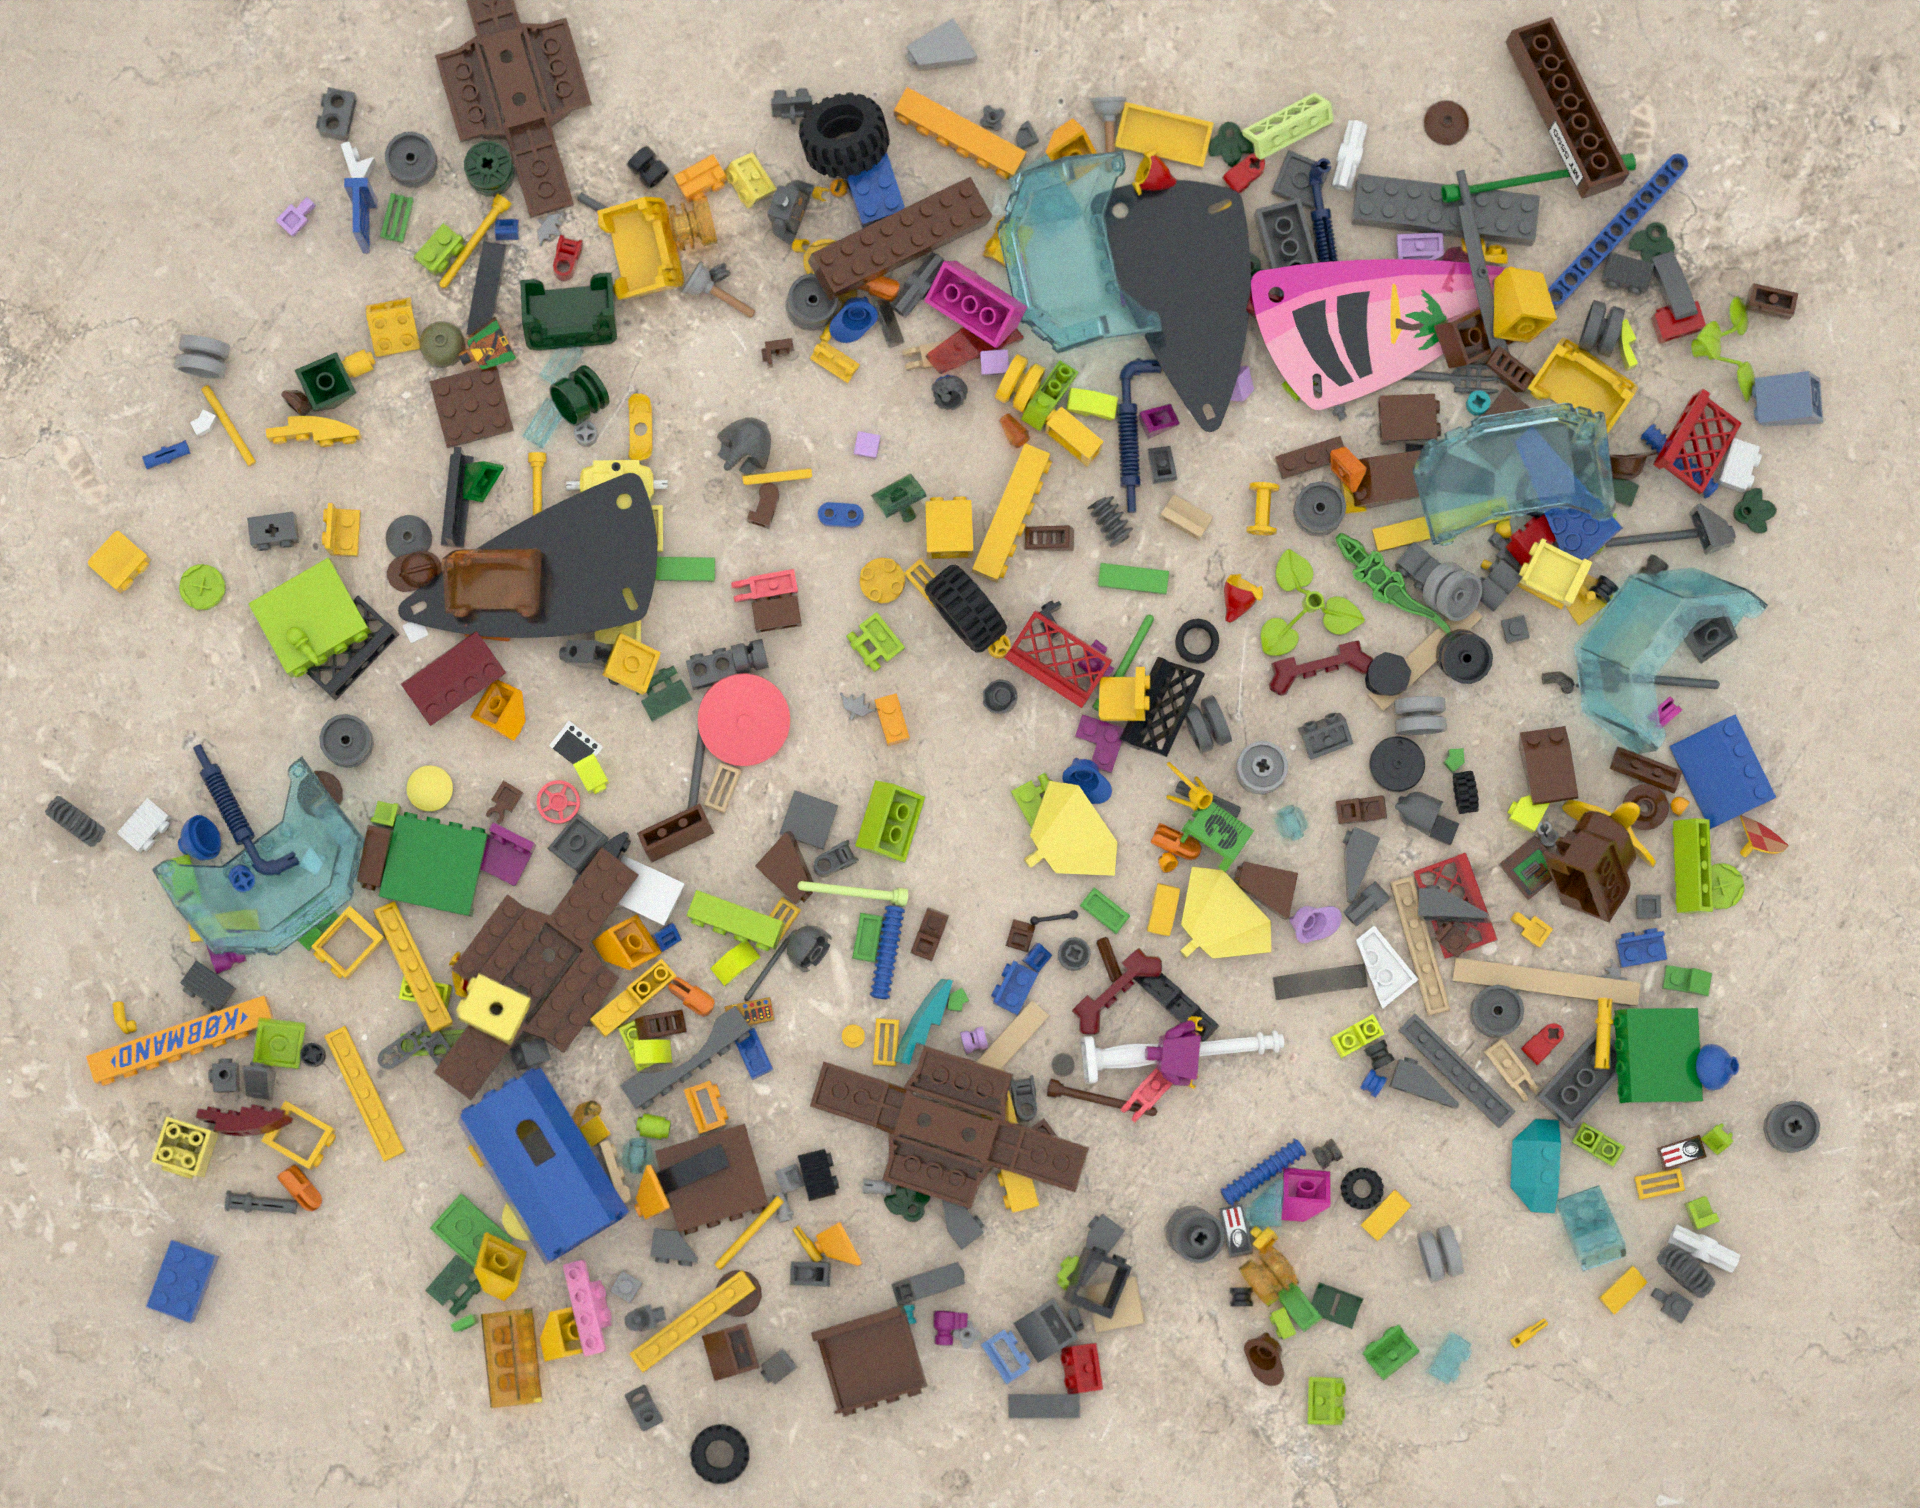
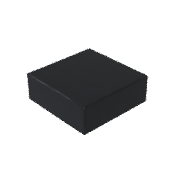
(1444, 830)

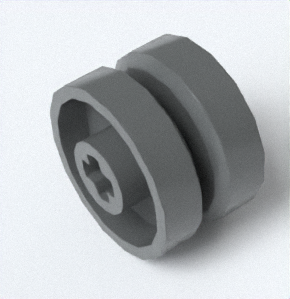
(410, 146)
(806, 314)
(1601, 328)
(1333, 508)
(1208, 724)
(345, 727)
(1510, 1012)
(1805, 1127)
(1195, 1234)

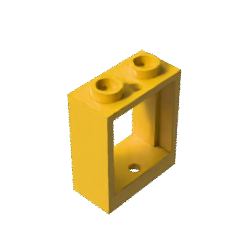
(1073, 436)
(323, 956)
(316, 1157)

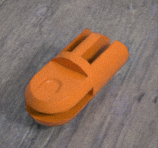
(882, 287)
(1169, 840)
(692, 997)
(300, 1188)

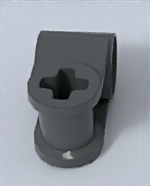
(836, 859)
(1024, 1096)

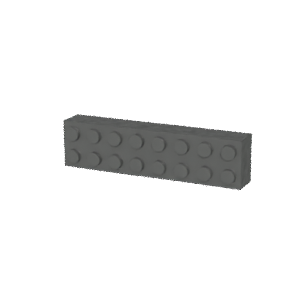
(1420, 209)

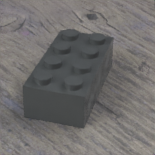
(1285, 236)
(1578, 1083)

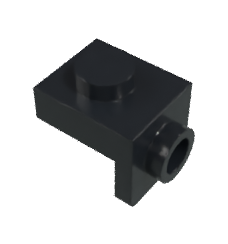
(1047, 609)

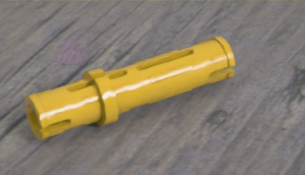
(1603, 1033)

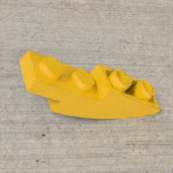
(324, 431)
(633, 998)

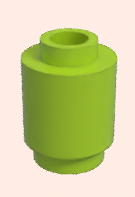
(653, 1126)

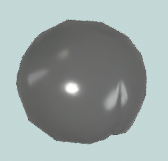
(1000, 697)

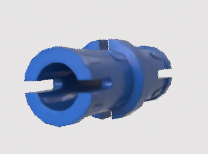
(166, 454)

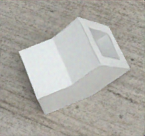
(204, 423)

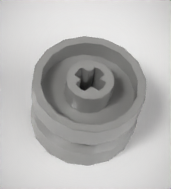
(202, 356)
(1452, 591)
(1421, 714)
(1263, 754)
(1440, 1252)

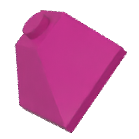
(1305, 1193)

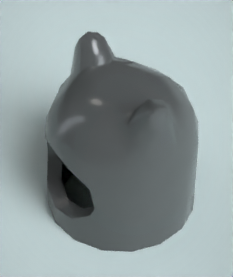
(1419, 810)

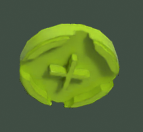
(202, 587)
(1726, 886)

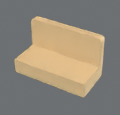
(1186, 517)

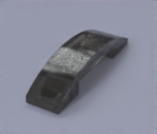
(1320, 981)

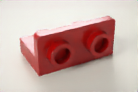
(1081, 1368)

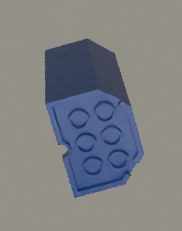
(561, 1198)

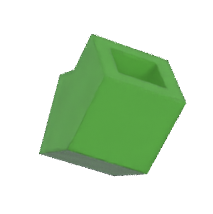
(1455, 759)
(957, 1000)

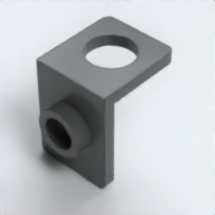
(644, 1409)

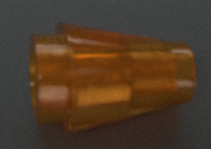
(1014, 431)

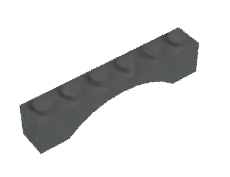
(727, 1029)

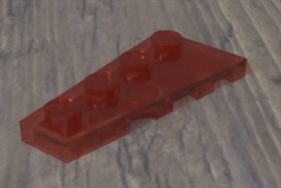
(964, 347)

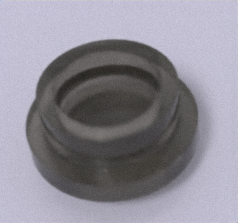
(1062, 1064)

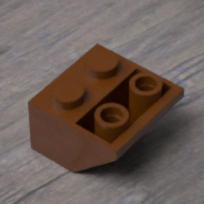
(730, 1351)

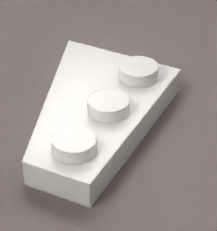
(1385, 967)

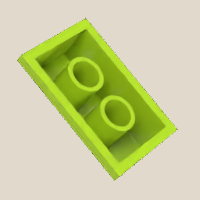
(890, 821)

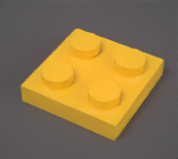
(631, 663)

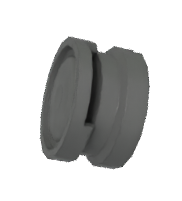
(1074, 954)

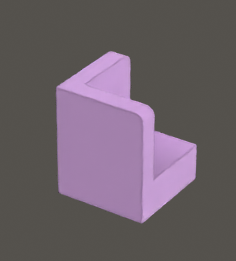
(994, 362)
(1243, 385)

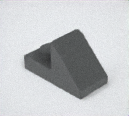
(1162, 465)
(810, 1274)

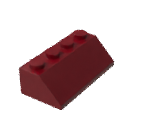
(453, 678)

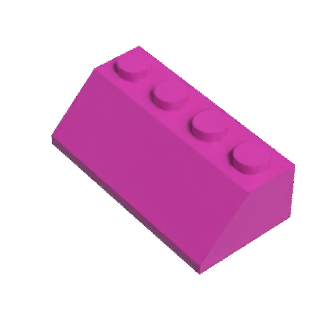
(975, 303)

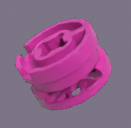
(1668, 711)

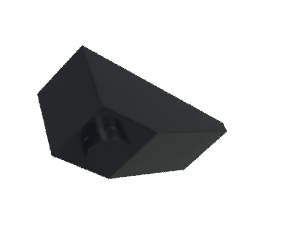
(693, 1169)

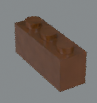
(675, 833)

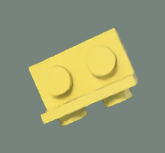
(749, 179)

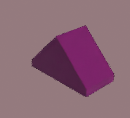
(1158, 420)

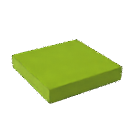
(278, 1043)

